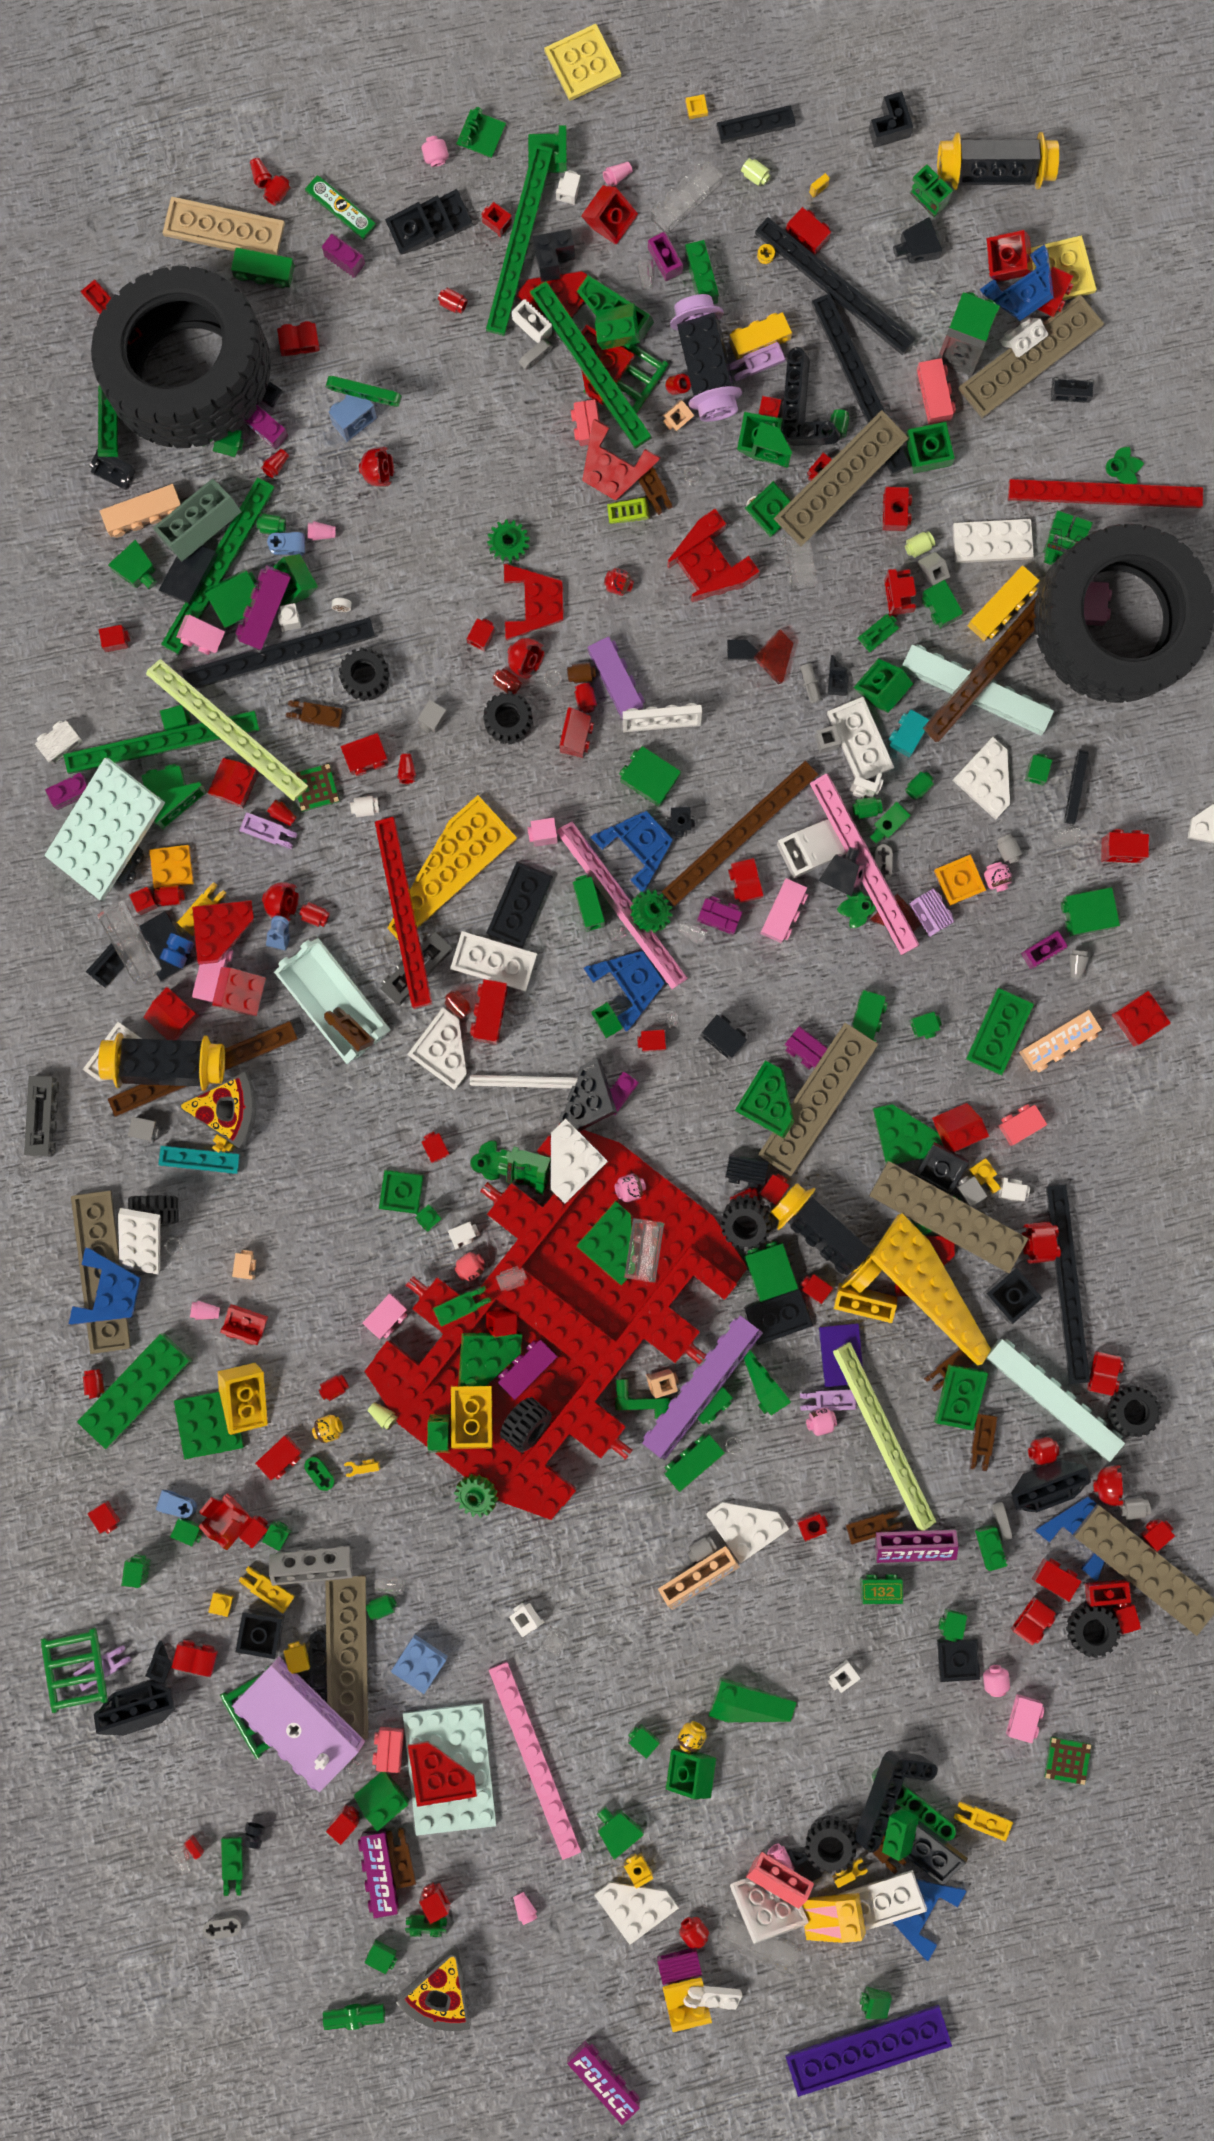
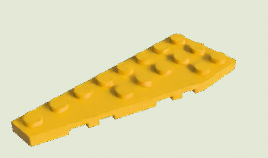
(461, 852)
(920, 1273)

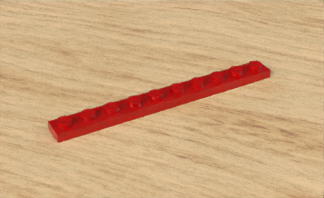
(1105, 493)
(403, 913)

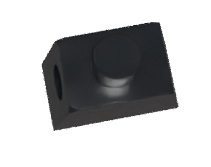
(919, 243)
(845, 872)

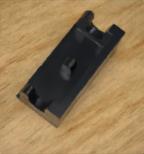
(1071, 390)
(112, 470)
(106, 966)

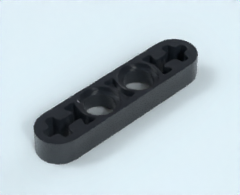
(1076, 786)
(316, 1669)

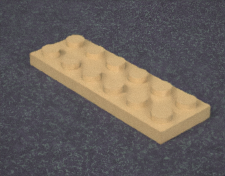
(222, 227)

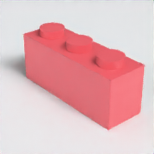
(935, 391)
(780, 1880)

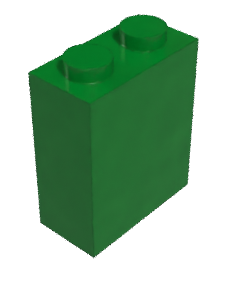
(232, 596)
(649, 775)
(588, 903)
(1090, 912)
(770, 1271)

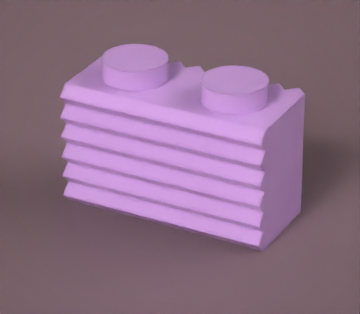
(932, 912)

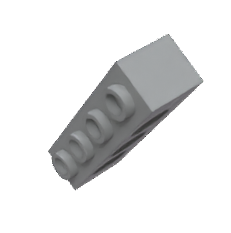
(302, 1572)

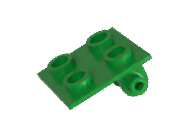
(481, 133)

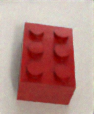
(489, 1011)

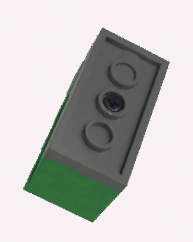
(968, 333)

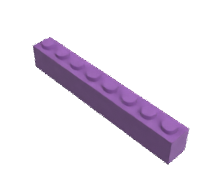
(702, 1387)

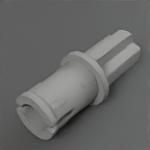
(810, 683)

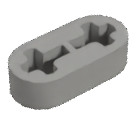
(535, 354)
(887, 860)
(1001, 1521)
(221, 1922)

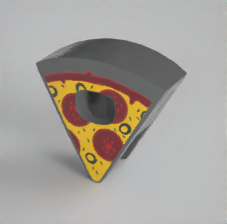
(226, 1109)
(439, 1995)

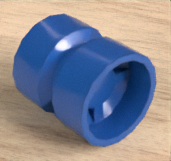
(174, 957)

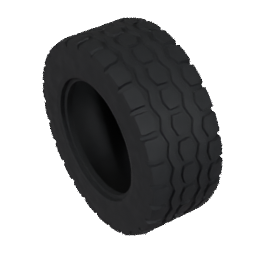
(160, 307)
(1174, 578)

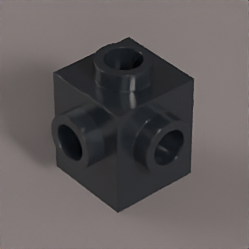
(680, 814)

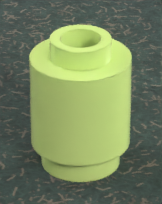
(756, 172)
(919, 544)

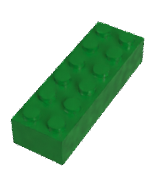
(134, 1391)

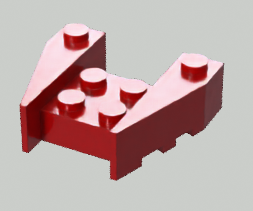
(706, 564)

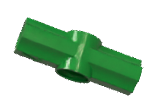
(353, 2016)

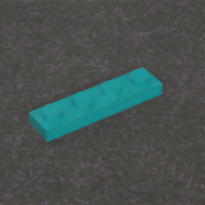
(199, 1159)

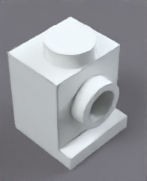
(568, 187)
(289, 617)
(1013, 1190)
(463, 1234)
(522, 1624)
(850, 1677)

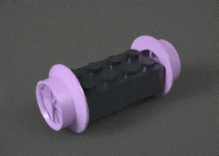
(706, 357)

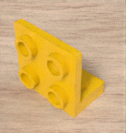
(680, 2015)

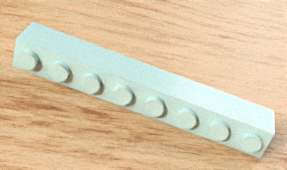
(994, 698)
(1055, 1400)

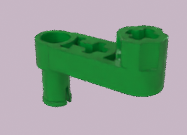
(624, 1402)

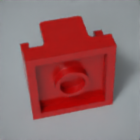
(899, 590)
(224, 1520)

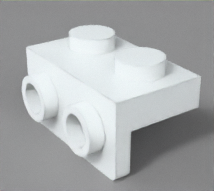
(1024, 336)
(862, 787)

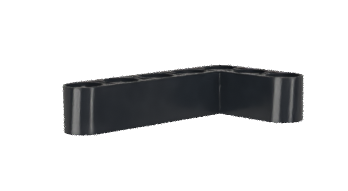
(798, 405)
(885, 1791)

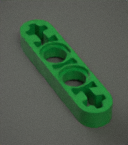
(363, 391)

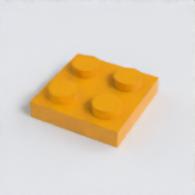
(171, 866)
(959, 880)

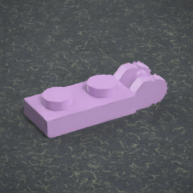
(759, 361)
(266, 830)
(830, 1399)
(109, 1666)

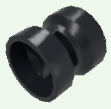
(253, 1835)

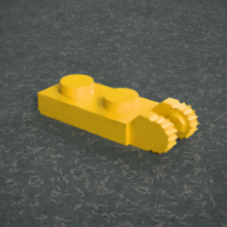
(186, 920)
(273, 1595)
(985, 1821)

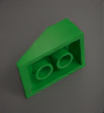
(177, 802)

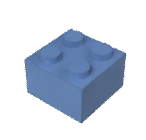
(352, 416)
(419, 1664)

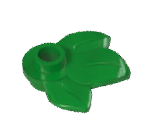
(1126, 466)
(854, 909)
(488, 1154)

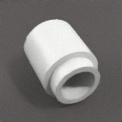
(364, 806)

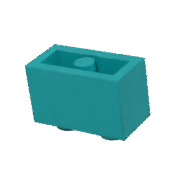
(909, 733)

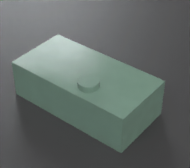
(197, 519)

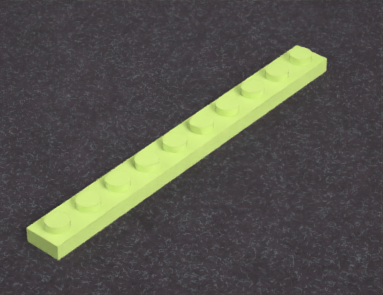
(226, 729)
(884, 1436)

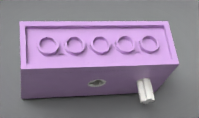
(298, 1724)

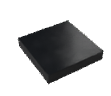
(958, 1660)

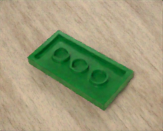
(999, 1031)

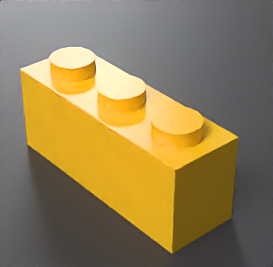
(759, 335)
(866, 1304)

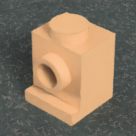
(684, 416)
(244, 1265)
(661, 1389)

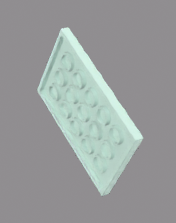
(104, 829)
(463, 1737)

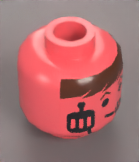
(469, 1266)

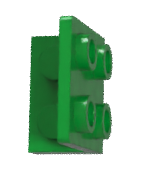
(556, 141)

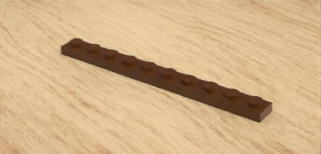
(982, 674)
(739, 833)
(234, 1056)

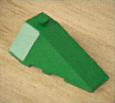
(601, 297)
(766, 1389)
(747, 1704)

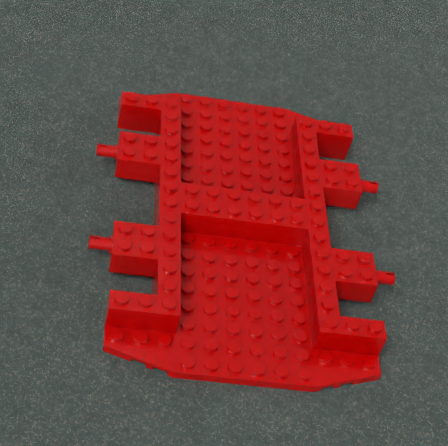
(574, 1311)

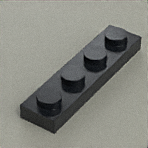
(755, 124)

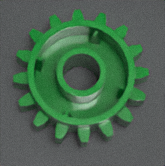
(504, 532)
(650, 911)
(476, 1495)

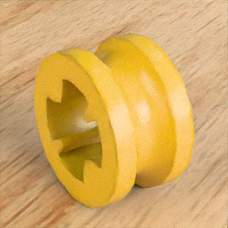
(770, 250)

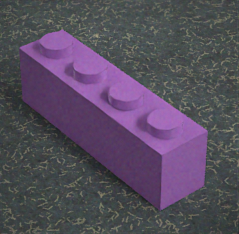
(614, 675)

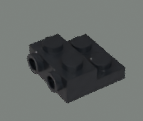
(941, 1168)

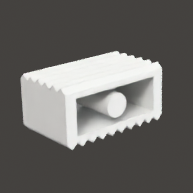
(531, 321)
(58, 742)

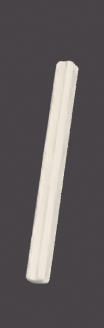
(522, 1081)

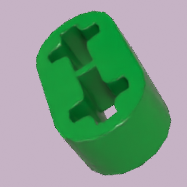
(315, 1476)

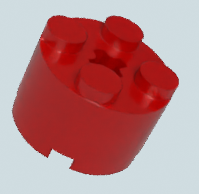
(1041, 1242)

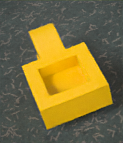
(222, 1144)
(984, 1174)
(367, 1466)
(849, 1874)

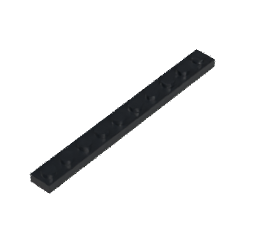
(835, 285)
(854, 370)
(279, 653)
(1068, 1286)

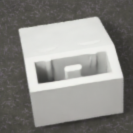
(810, 848)

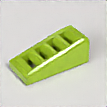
(627, 504)

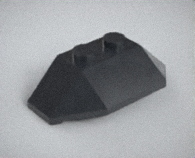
(1050, 1485)
(134, 1709)

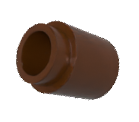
(581, 673)

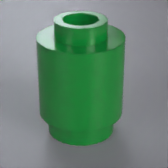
(841, 421)
(271, 524)
(919, 785)
(867, 807)
(381, 1607)

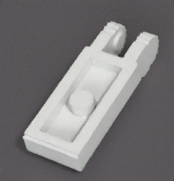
(713, 1997)

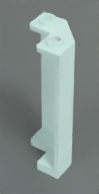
(322, 986)

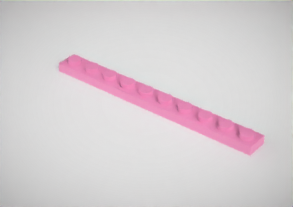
(872, 878)
(620, 903)
(535, 1760)

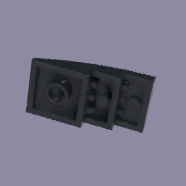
(429, 222)

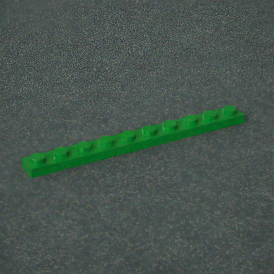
(519, 240)
(590, 365)
(227, 550)
(152, 744)

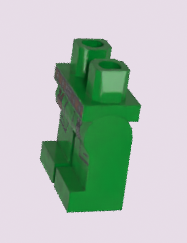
(929, 191)
(1057, 539)
(525, 1168)

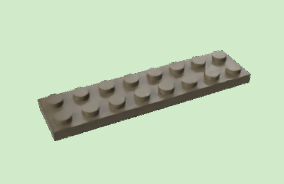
(1010, 373)
(841, 478)
(819, 1098)
(948, 1217)
(97, 1230)
(1146, 1569)
(347, 1651)

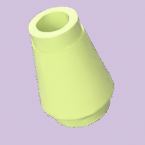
(382, 1415)

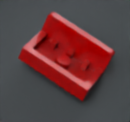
(244, 1325)

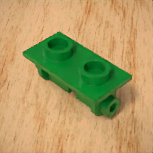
(878, 632)
(418, 1927)

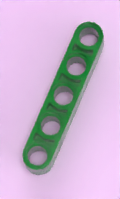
(922, 1809)

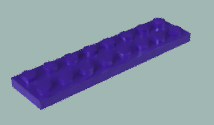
(868, 2050)

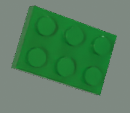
(960, 1397)

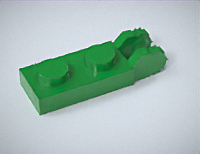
(459, 1307)
(232, 1863)

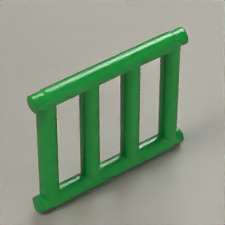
(651, 382)
(98, 1675)
(246, 1733)

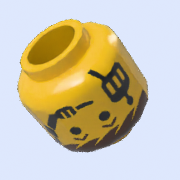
(327, 1428)
(692, 1737)

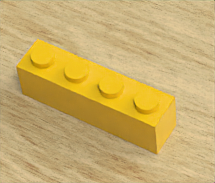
(1003, 603)

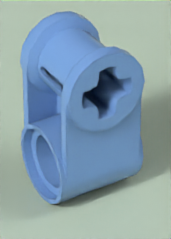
(289, 543)
(278, 935)
(172, 1503)

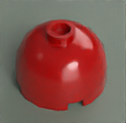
(377, 467)
(525, 656)
(281, 900)
(1109, 1485)

